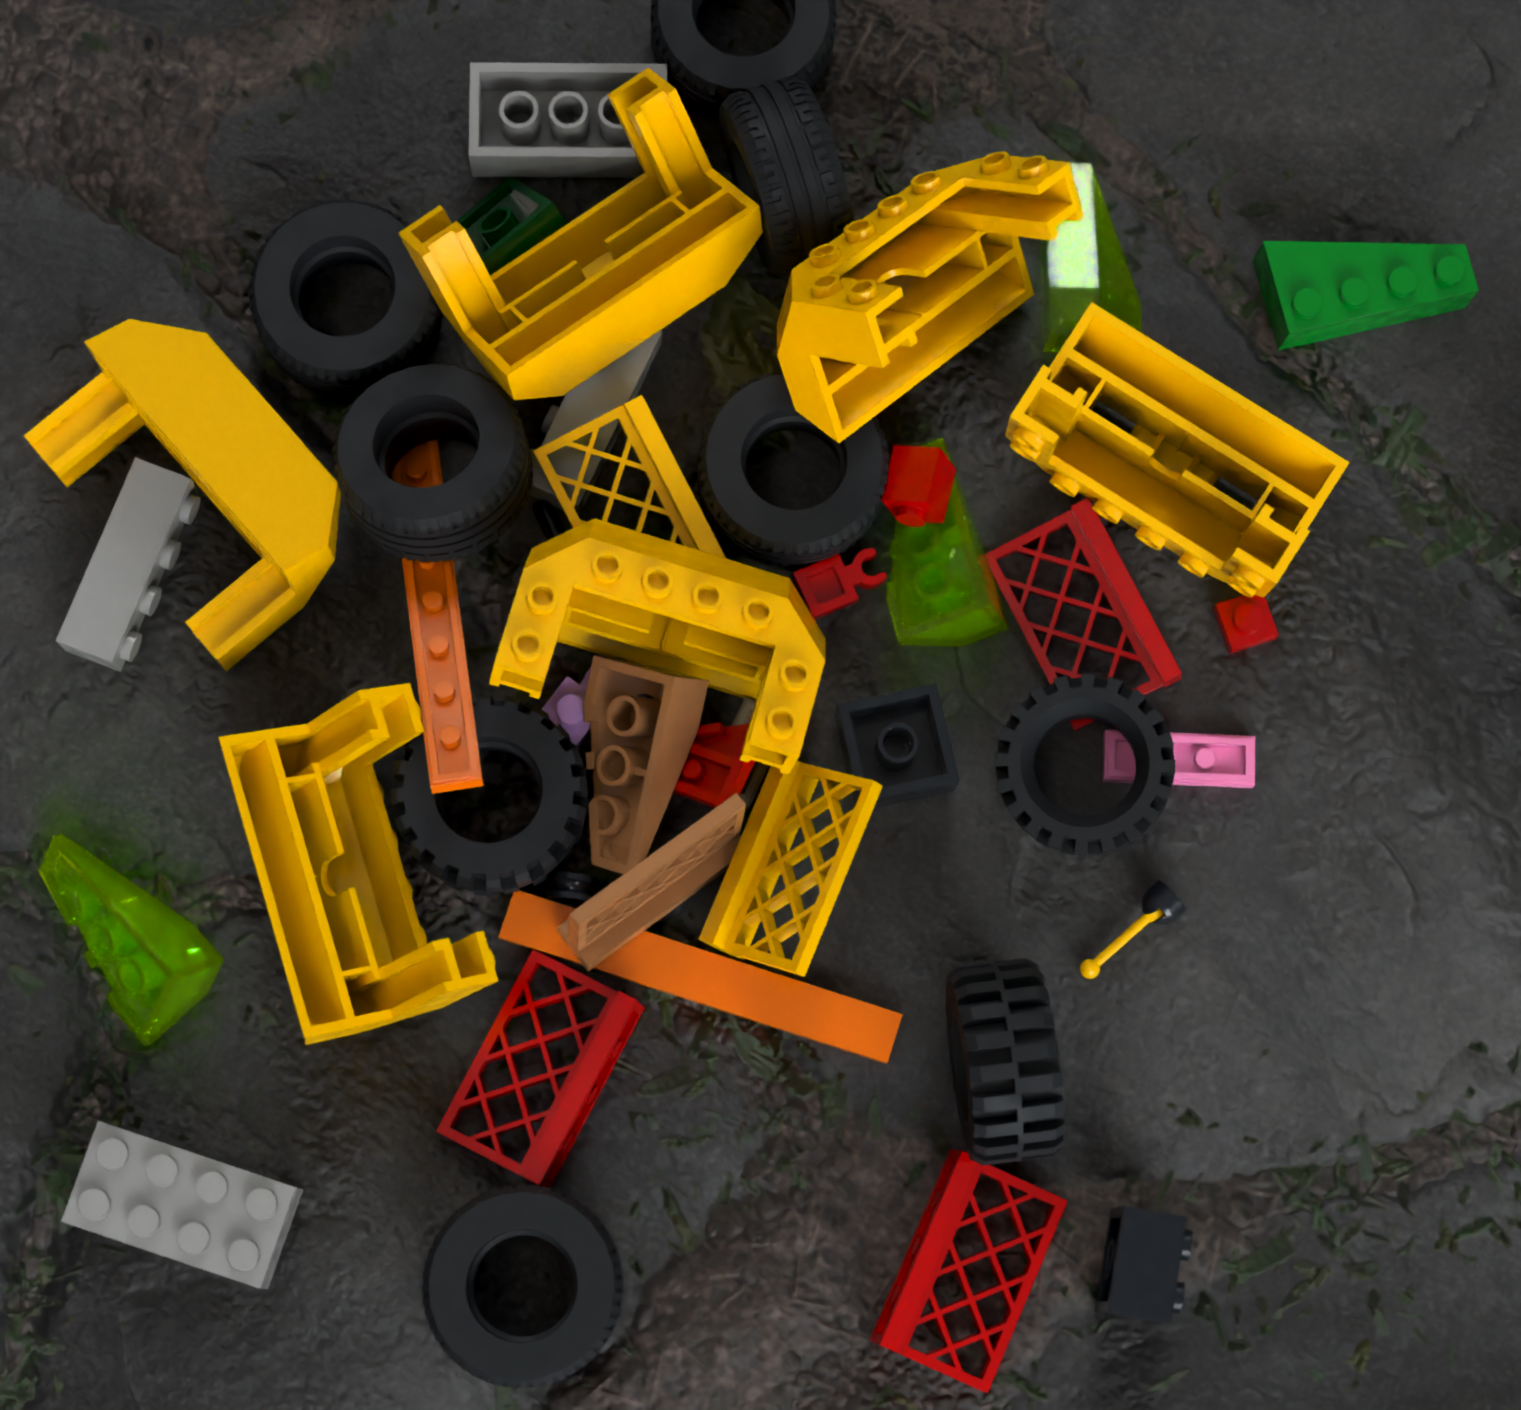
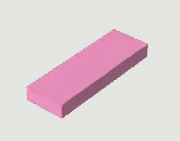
(1199, 759)

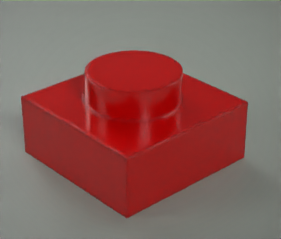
(1245, 622)

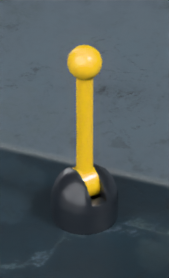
(1158, 906)

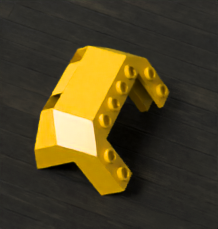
(605, 274)
(914, 284)
(1182, 442)
(229, 447)
(673, 612)
(337, 872)

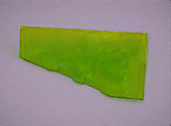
(1085, 267)
(942, 579)
(144, 948)

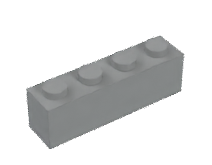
(589, 400)
(128, 565)

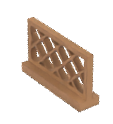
(655, 885)

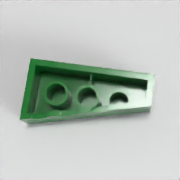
(1356, 286)

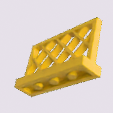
(655, 460)
(765, 855)

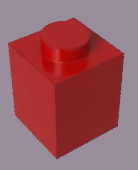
(918, 485)

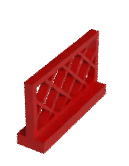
(1113, 582)
(578, 1092)
(925, 1260)

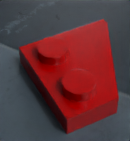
(713, 765)

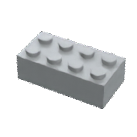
(550, 120)
(182, 1205)

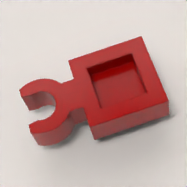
(831, 585)

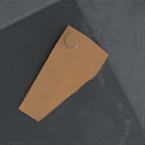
(635, 753)

